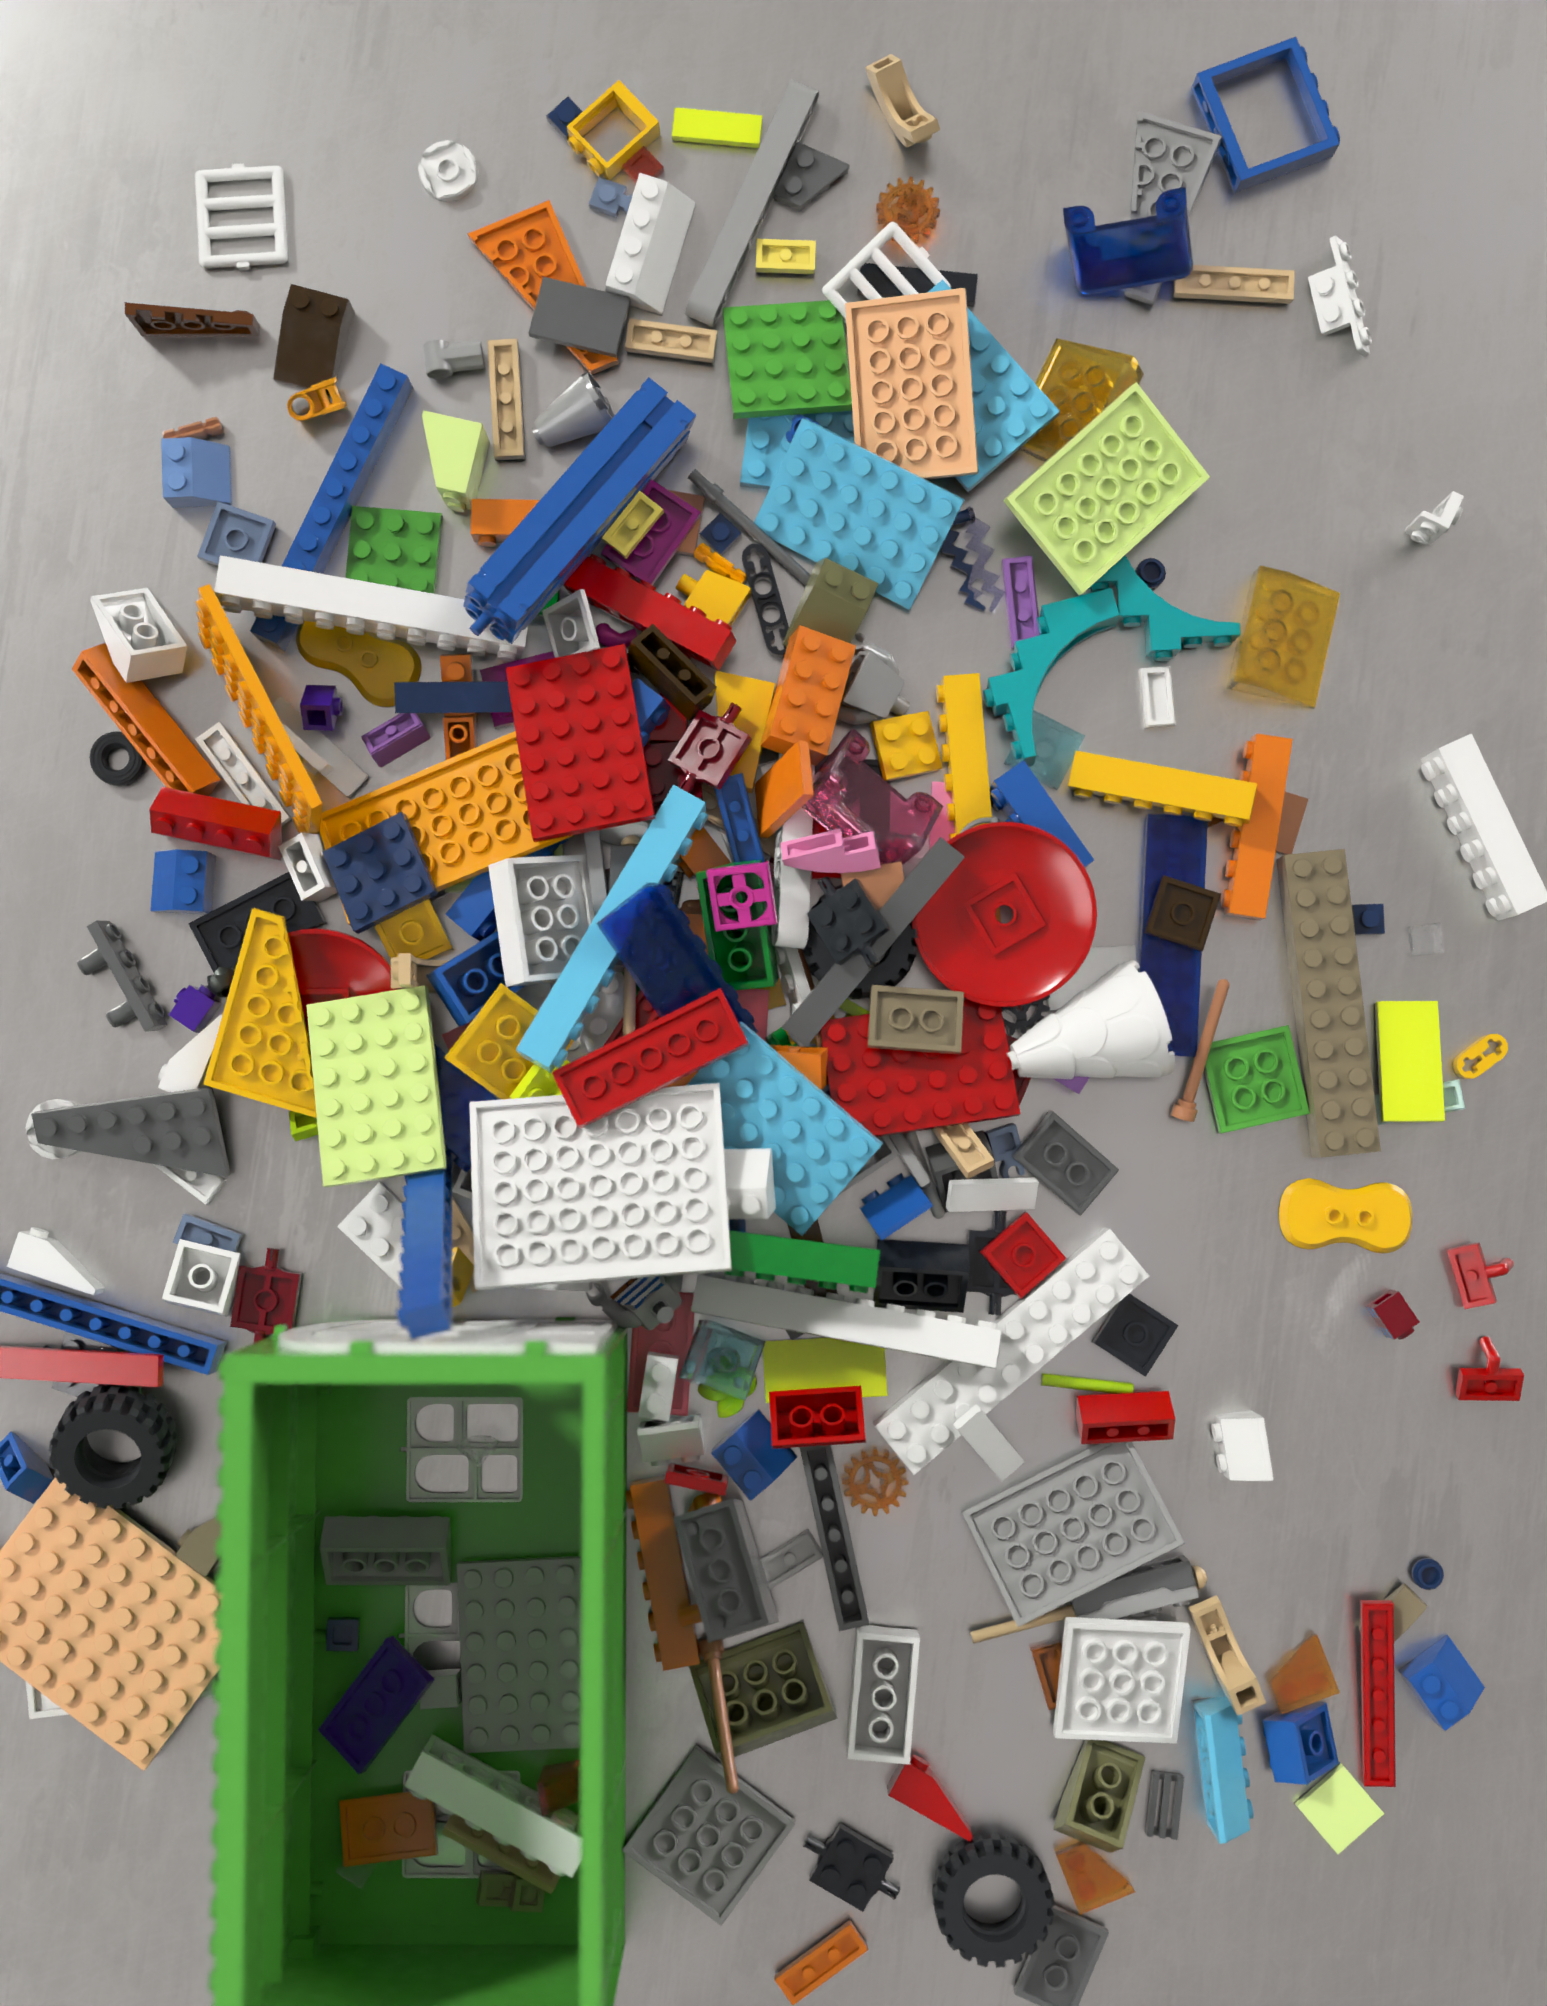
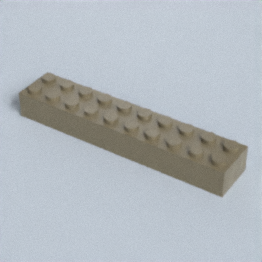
(1328, 1003)

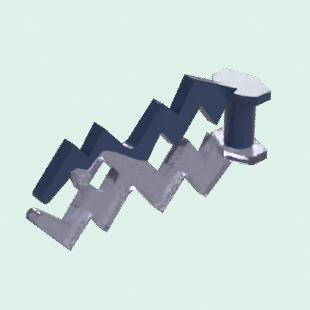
(976, 570)

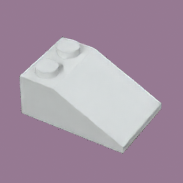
(139, 635)

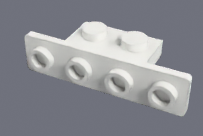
(1337, 300)
(319, 751)

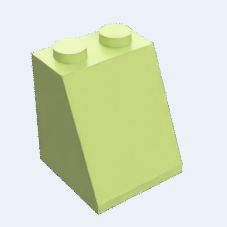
(457, 457)

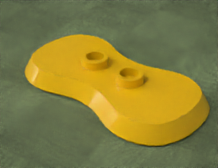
(364, 659)
(1322, 1214)

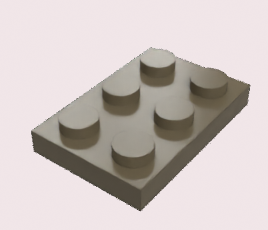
(915, 1019)

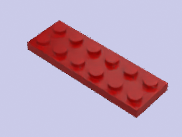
(650, 1058)

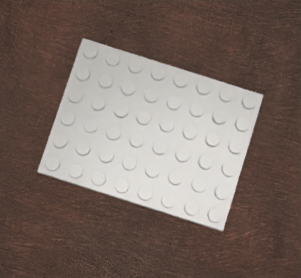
(600, 1200)

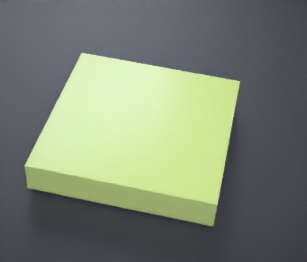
(1339, 1808)

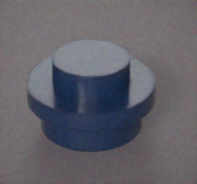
(1151, 572)
(1427, 1573)

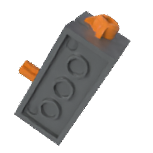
(723, 1569)

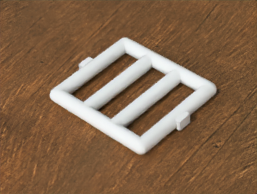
(206, 204)
(873, 251)

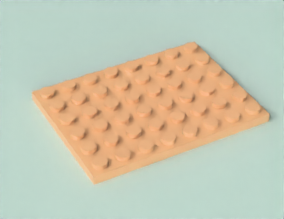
(106, 1621)

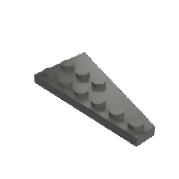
(156, 1129)

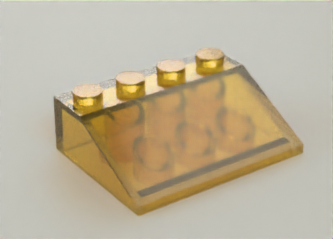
(1081, 385)
(1283, 637)

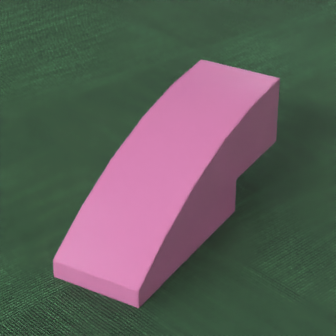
(832, 853)

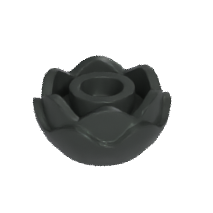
(220, 981)

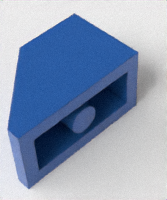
(22, 1469)

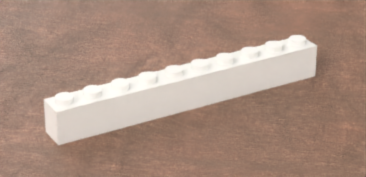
(847, 1321)

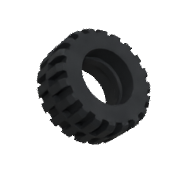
(888, 972)
(108, 1481)
(997, 1940)

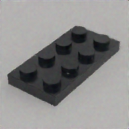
(223, 929)

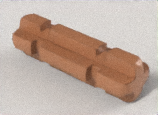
(196, 430)

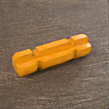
(718, 563)

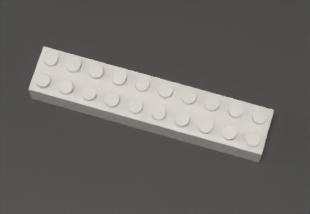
(355, 606)
(1032, 1335)

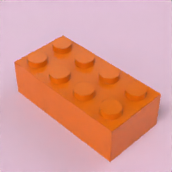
(808, 693)

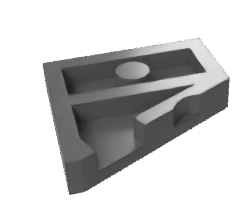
(807, 176)

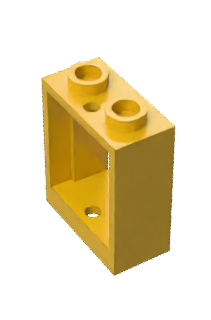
(614, 97)

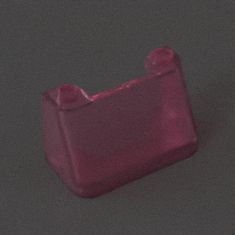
(861, 801)

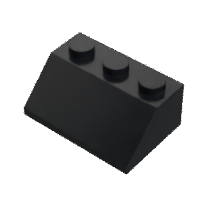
(922, 1275)

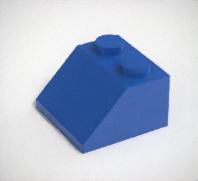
(183, 882)
(895, 1205)
(749, 1455)
(1443, 1683)
(1300, 1744)

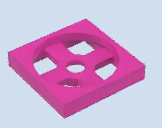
(738, 872)

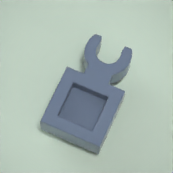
(610, 197)
(1004, 1143)

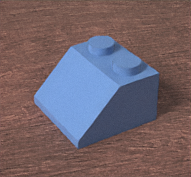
(195, 472)

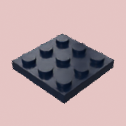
(379, 873)

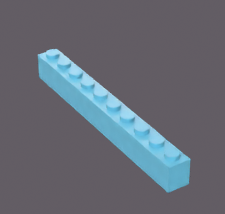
(594, 957)

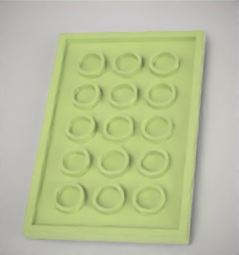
(1106, 488)
(376, 1086)

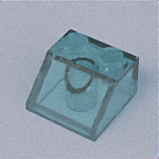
(722, 1359)

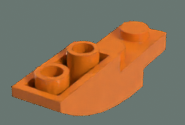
(459, 728)

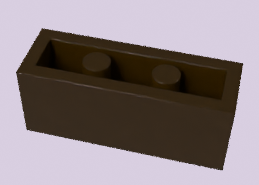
(671, 672)

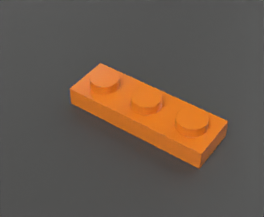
(821, 1962)

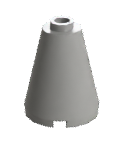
(574, 414)

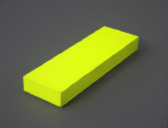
(717, 127)

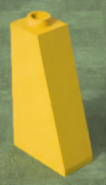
(755, 700)

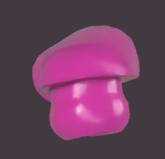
(610, 637)

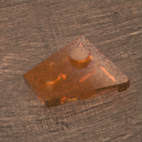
(1304, 1678)
(1091, 1877)

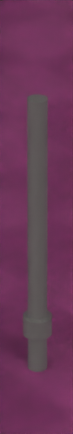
(715, 495)

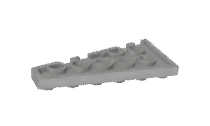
(1167, 159)

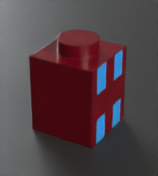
(1393, 1315)

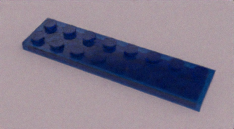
(1178, 850)

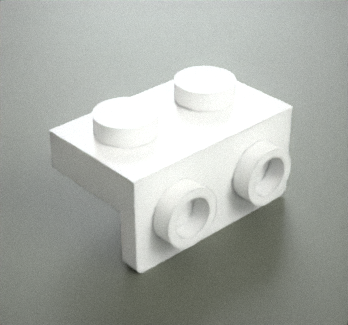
(1429, 527)

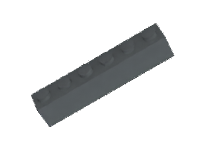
(834, 1537)

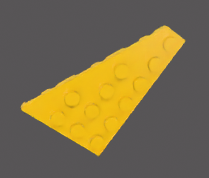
(263, 1031)

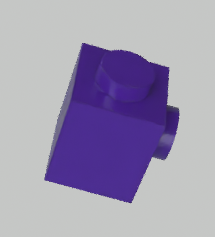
(320, 707)
(195, 1007)

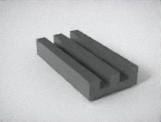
(1162, 1832)

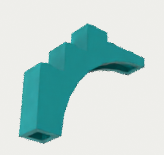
(1163, 623)
(1060, 628)

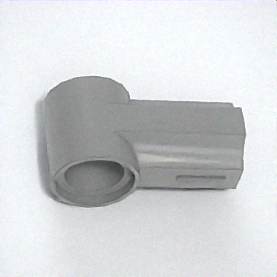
(446, 358)

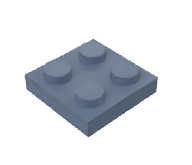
(236, 535)

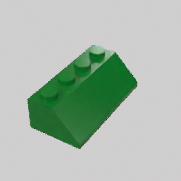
(743, 953)

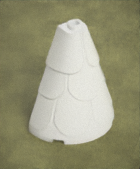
(1100, 1033)

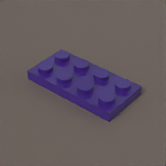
(376, 1704)

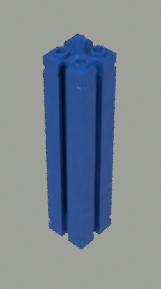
(576, 512)

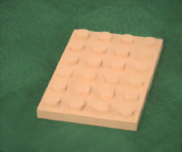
(914, 381)

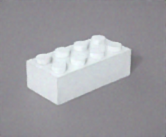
(883, 1694)

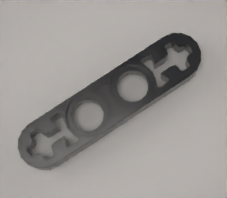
(765, 601)

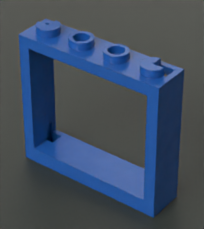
(1218, 122)

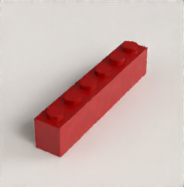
(642, 606)

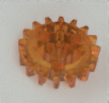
(916, 201)
(860, 1486)

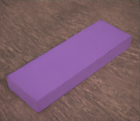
(1020, 598)

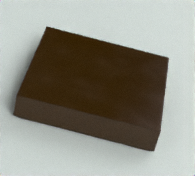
(1182, 913)

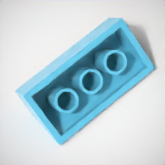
(1222, 1768)

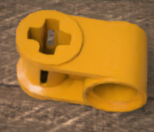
(318, 400)

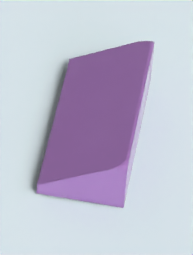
(395, 737)

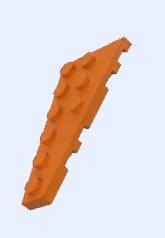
(531, 248)

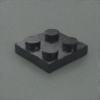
(1135, 1334)

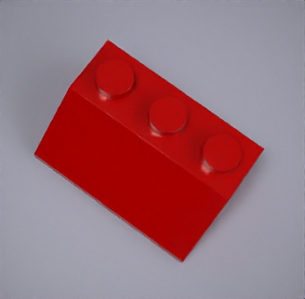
(817, 1417)

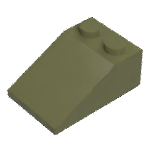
(833, 601)
(1100, 1795)

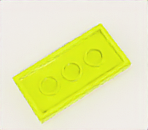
(1409, 1061)
(823, 1364)

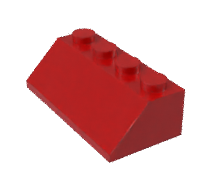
(217, 822)

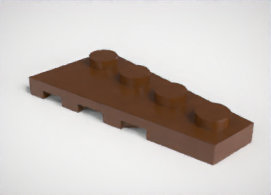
(180, 321)

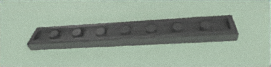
(897, 913)

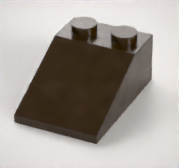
(312, 337)

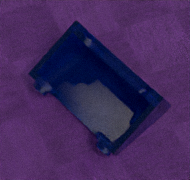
(1130, 250)

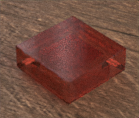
(643, 163)

